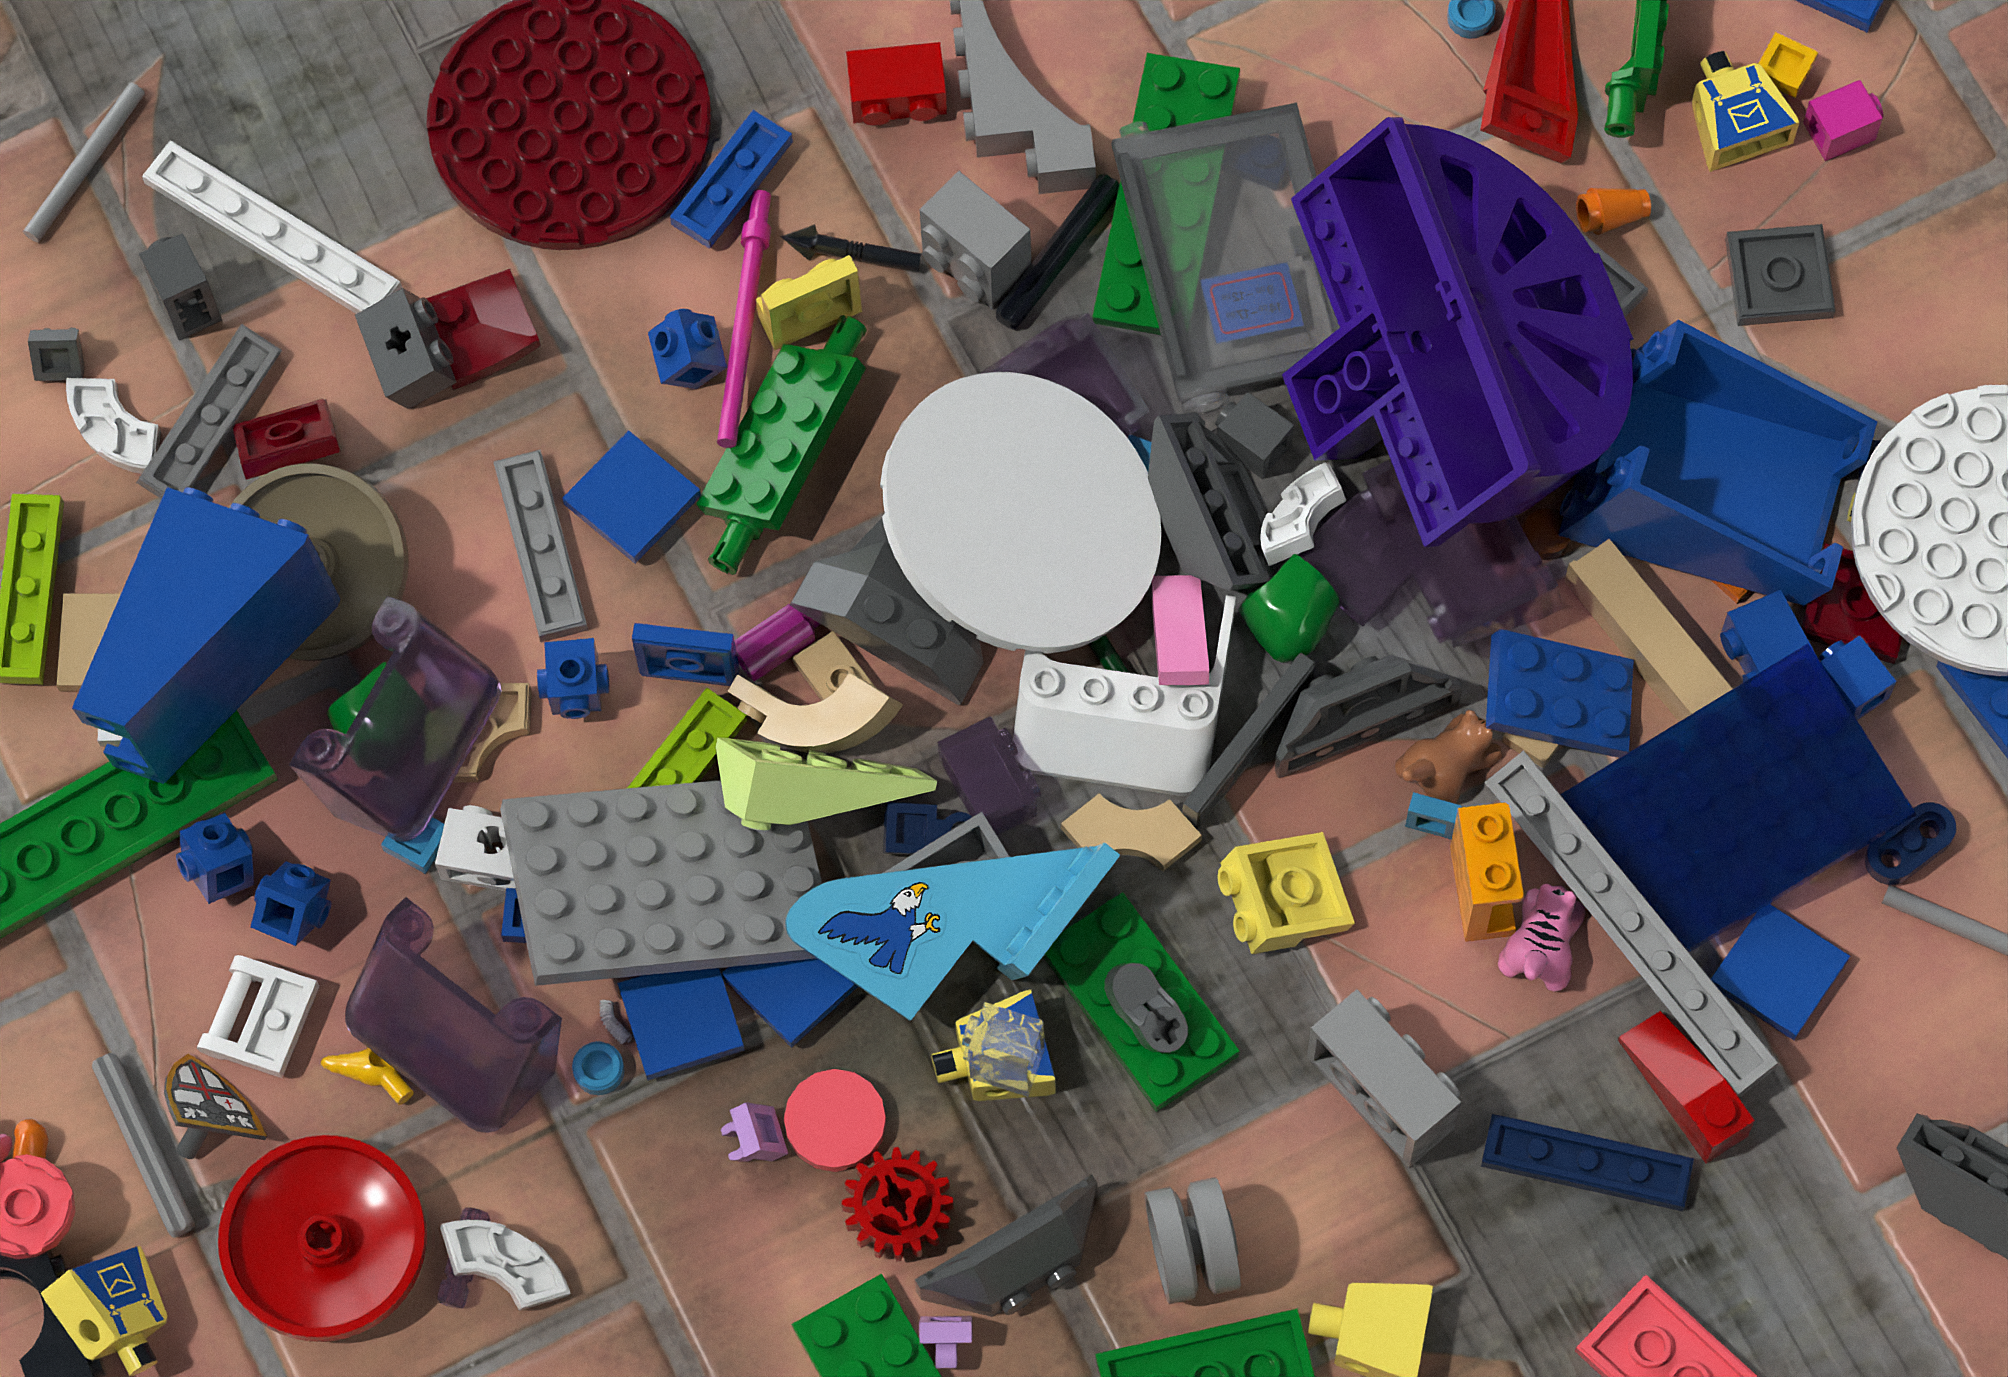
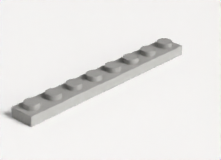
(1632, 924)

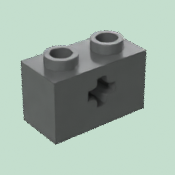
(180, 286)
(406, 348)

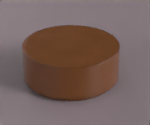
(1542, 532)

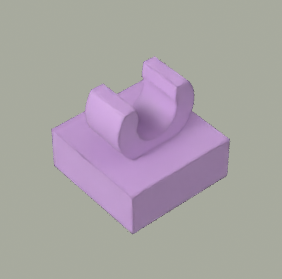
(757, 1133)
(946, 1333)

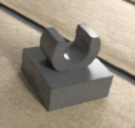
(56, 354)

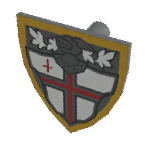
(206, 1103)

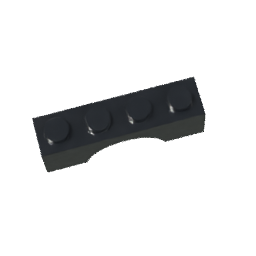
(54, 1350)

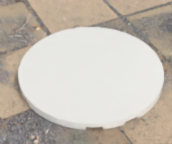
(1020, 512)
(1936, 529)

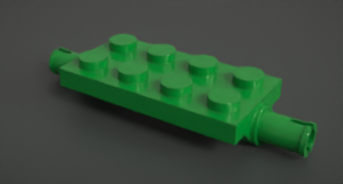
(1641, 73)
(781, 440)

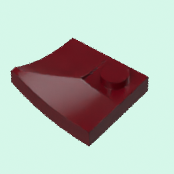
(484, 326)

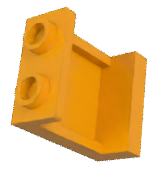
(1486, 871)

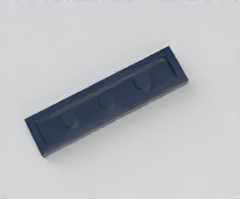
(1587, 1162)

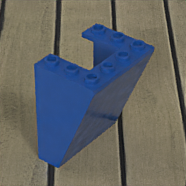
(1721, 469)
(199, 628)

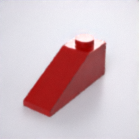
(1688, 1086)

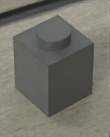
(1254, 433)

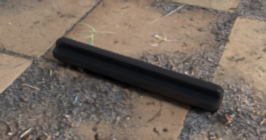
(1057, 251)

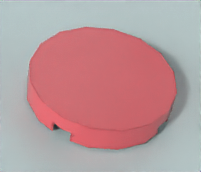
(835, 1120)
(34, 1206)

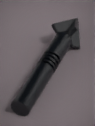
(809, 242)

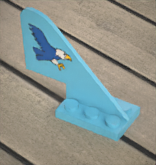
(911, 926)

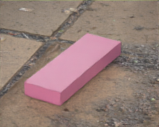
(1179, 630)

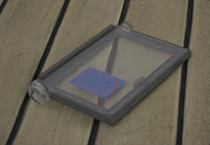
(1225, 248)

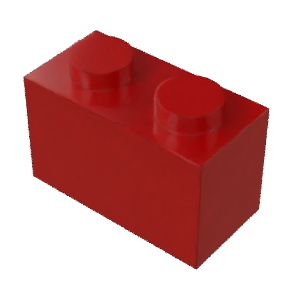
(896, 83)

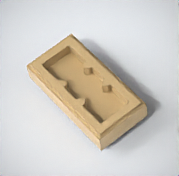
(827, 665)

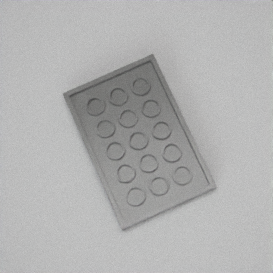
(652, 882)

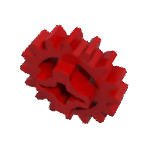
(879, 1212)

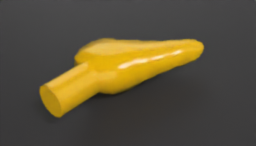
(370, 1070)

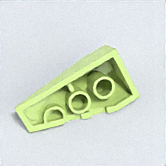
(782, 788)

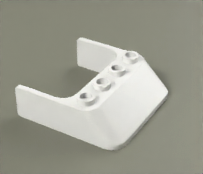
(1118, 723)

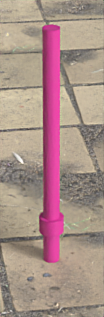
(755, 240)

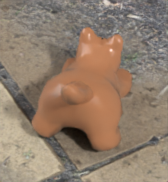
(1445, 761)

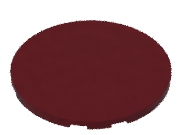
(569, 121)

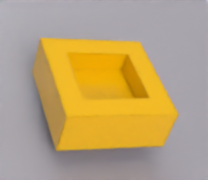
(1787, 63)

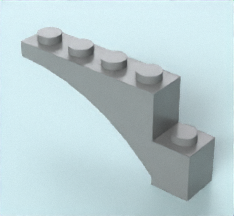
(1012, 114)

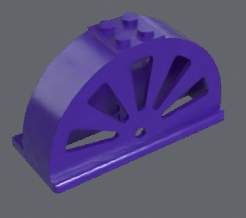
(1465, 330)

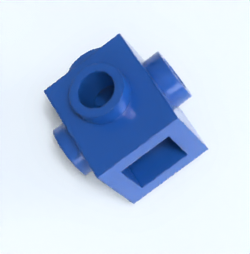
(687, 349)
(573, 678)
(216, 857)
(291, 903)

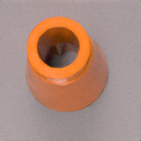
(1611, 208)

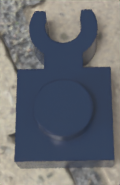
(914, 826)

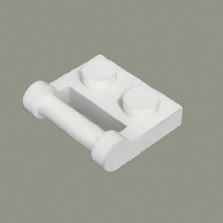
(273, 1020)

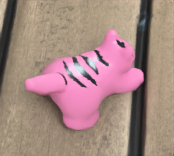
(1543, 941)

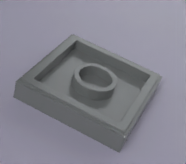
(1780, 275)

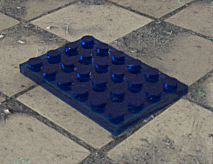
(1742, 799)

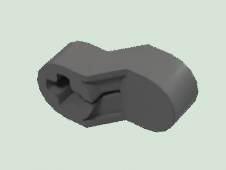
(1131, 987)

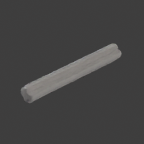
(143, 1145)

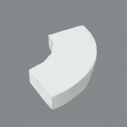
(107, 425)
(1295, 518)
(505, 1257)

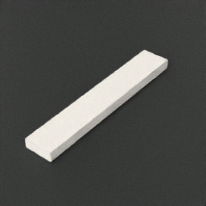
(268, 229)

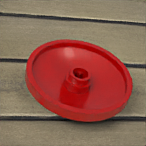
(322, 1238)

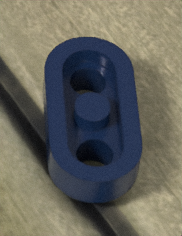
(1909, 845)

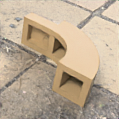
(829, 726)

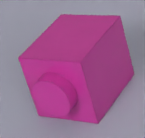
(1843, 119)

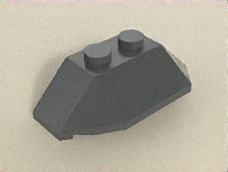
(1206, 504)
(879, 610)
(1360, 708)
(1959, 1178)
(1017, 1258)

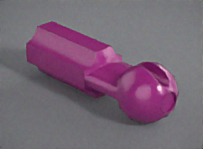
(774, 641)

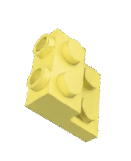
(810, 302)
(1284, 892)

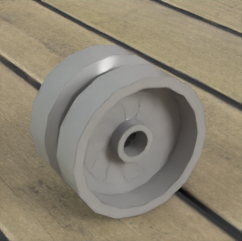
(1200, 1238)

